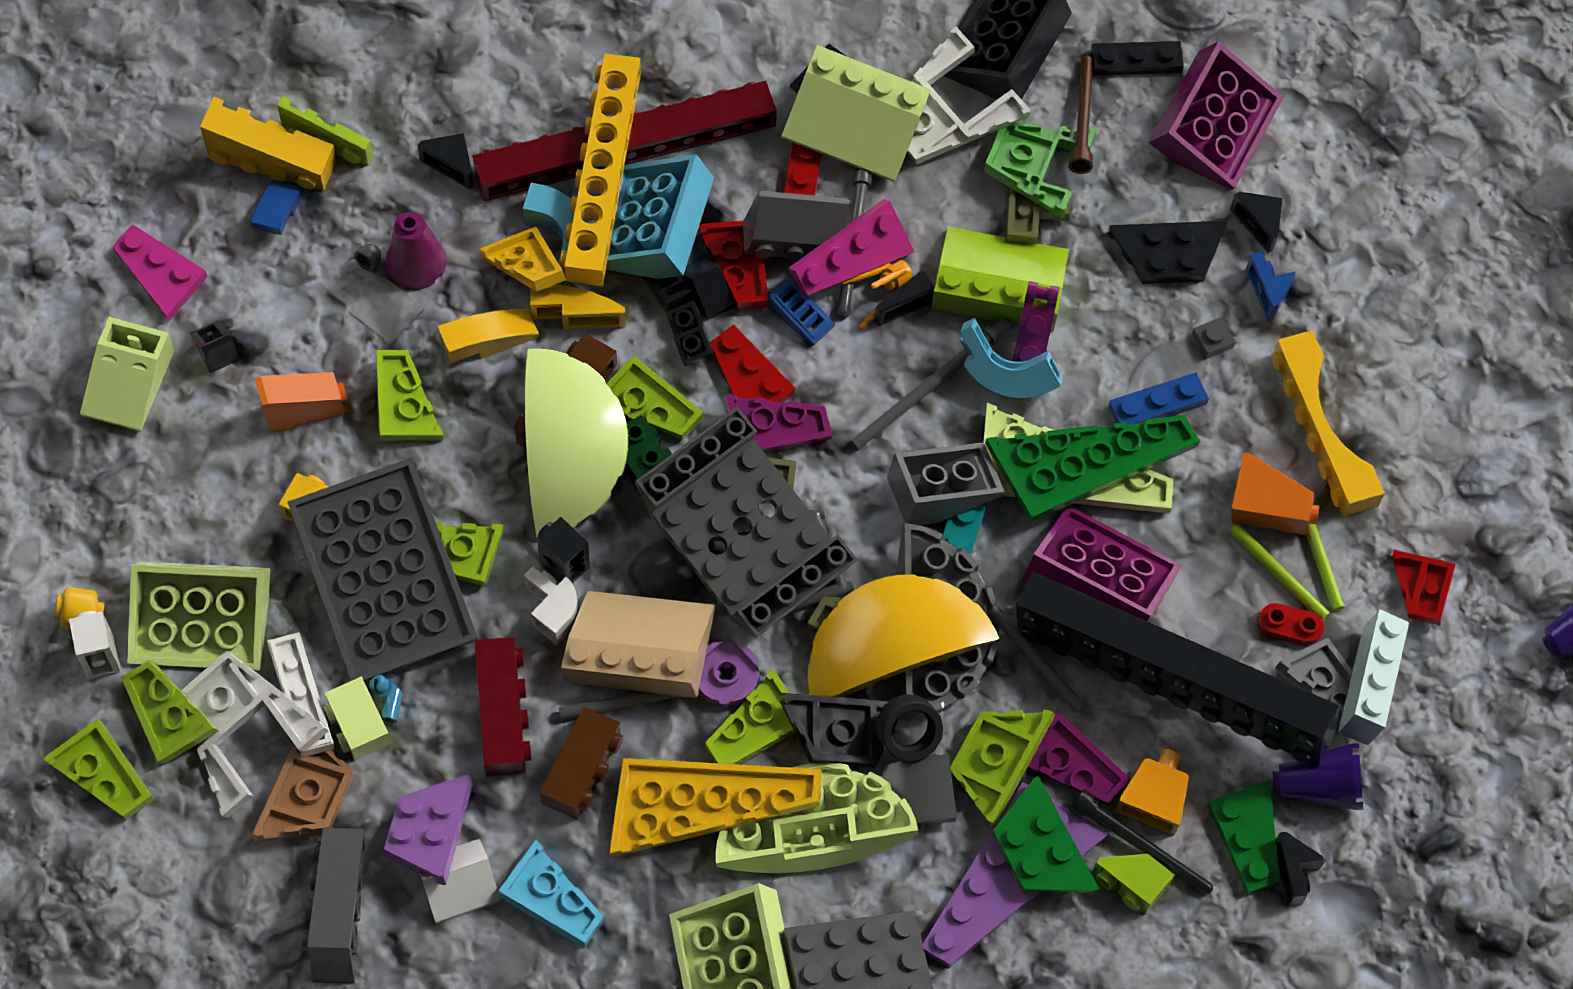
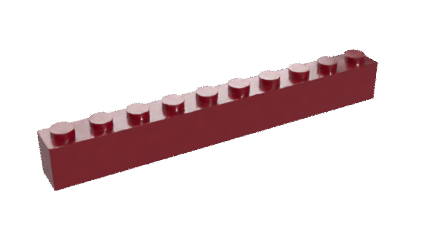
(652, 135)

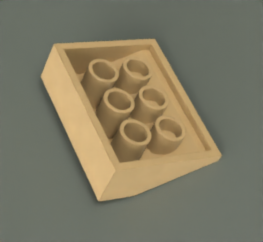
(638, 644)

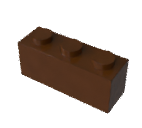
(581, 763)

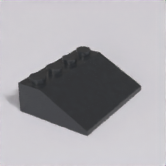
(1009, 43)

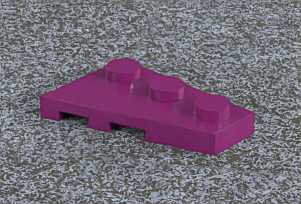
(783, 423)

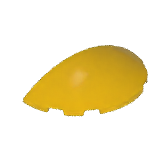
(891, 630)

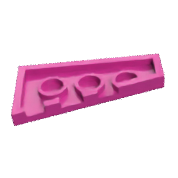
(857, 248)

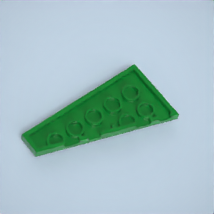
(1080, 461)

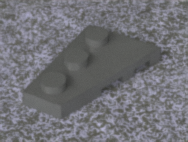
(1319, 671)

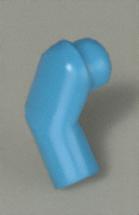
(389, 694)

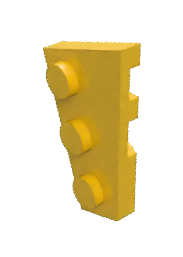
(525, 259)

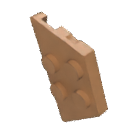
(304, 796)

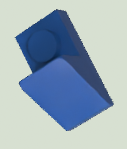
(1268, 288)

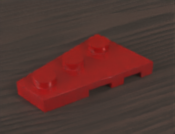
(742, 272)
(747, 369)

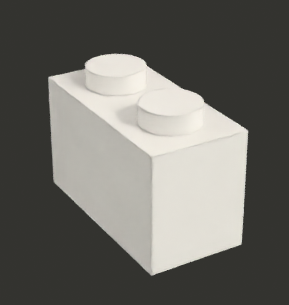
(94, 644)

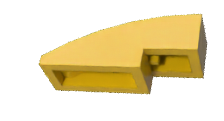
(577, 308)
(486, 333)

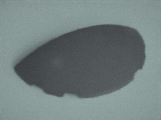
(929, 556)

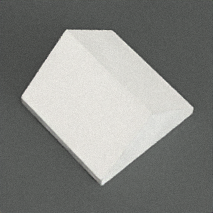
(468, 884)

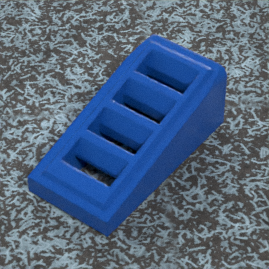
(783, 310)

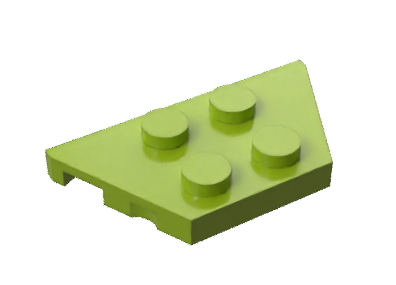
(998, 756)

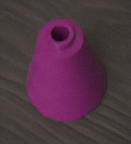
(414, 253)

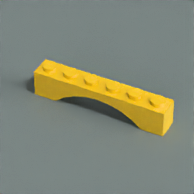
(1351, 479)

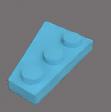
(548, 896)

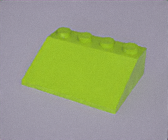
(990, 277)

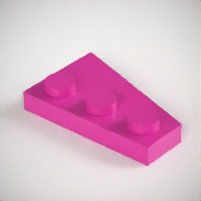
(159, 269)

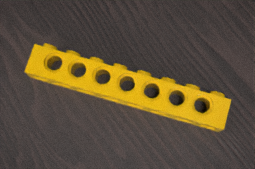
(590, 265)

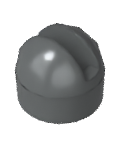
(368, 256)

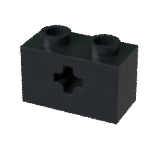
(563, 550)

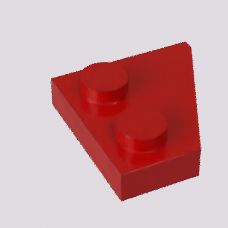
(1423, 585)

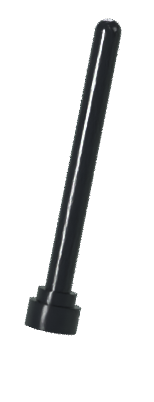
(1088, 807)

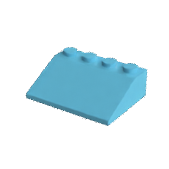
(658, 216)

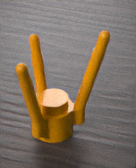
(891, 277)

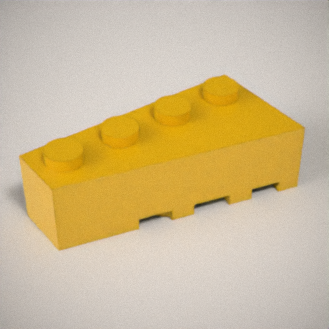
(266, 147)

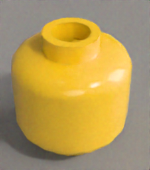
(74, 602)

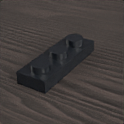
(1137, 58)

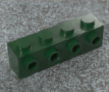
(643, 449)

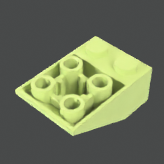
(126, 373)

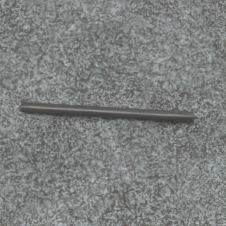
(992, 336)

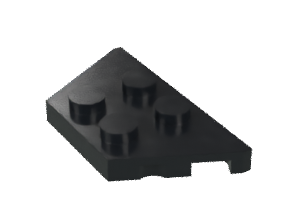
(1169, 250)
(836, 728)

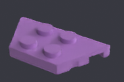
(428, 827)

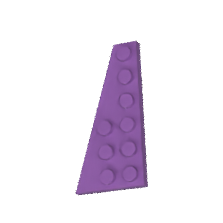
(991, 892)

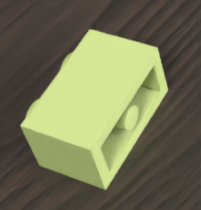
(357, 719)

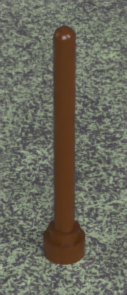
(1081, 158)

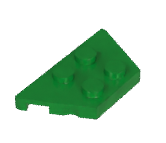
(1041, 847)

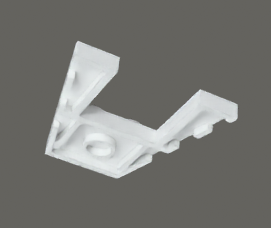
(938, 126)
(229, 696)

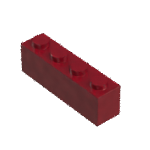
(501, 707)

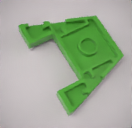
(1023, 158)

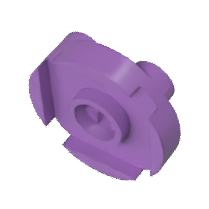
(745, 675)

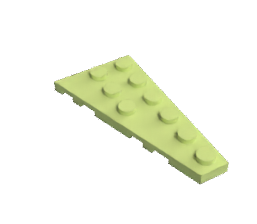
(1140, 492)

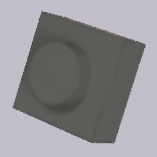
(1213, 338)

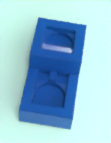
(276, 206)

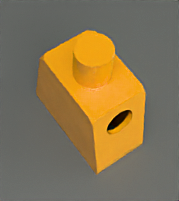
(1156, 793)

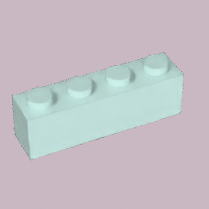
(1373, 677)

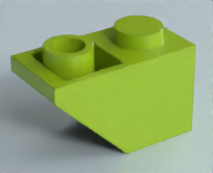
(1135, 878)

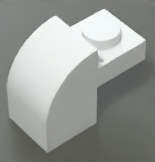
(558, 607)

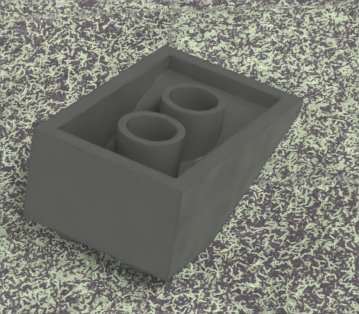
(942, 482)

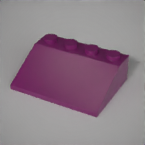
(1216, 117)
(1104, 564)

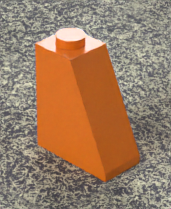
(299, 398)
(1271, 499)

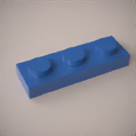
(1160, 400)

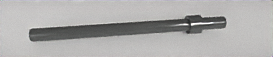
(861, 182)

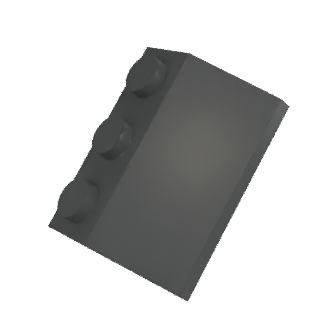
(791, 223)

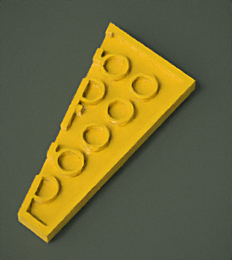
(684, 799)

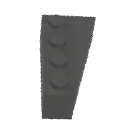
(335, 904)

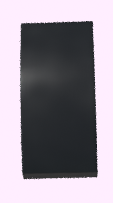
(689, 333)

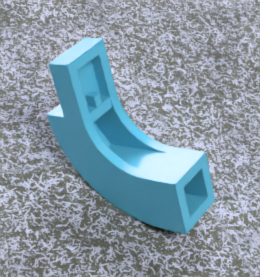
(549, 210)
(1003, 376)

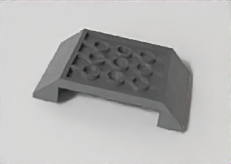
(723, 480)

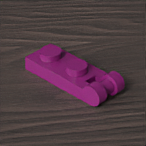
(1035, 322)

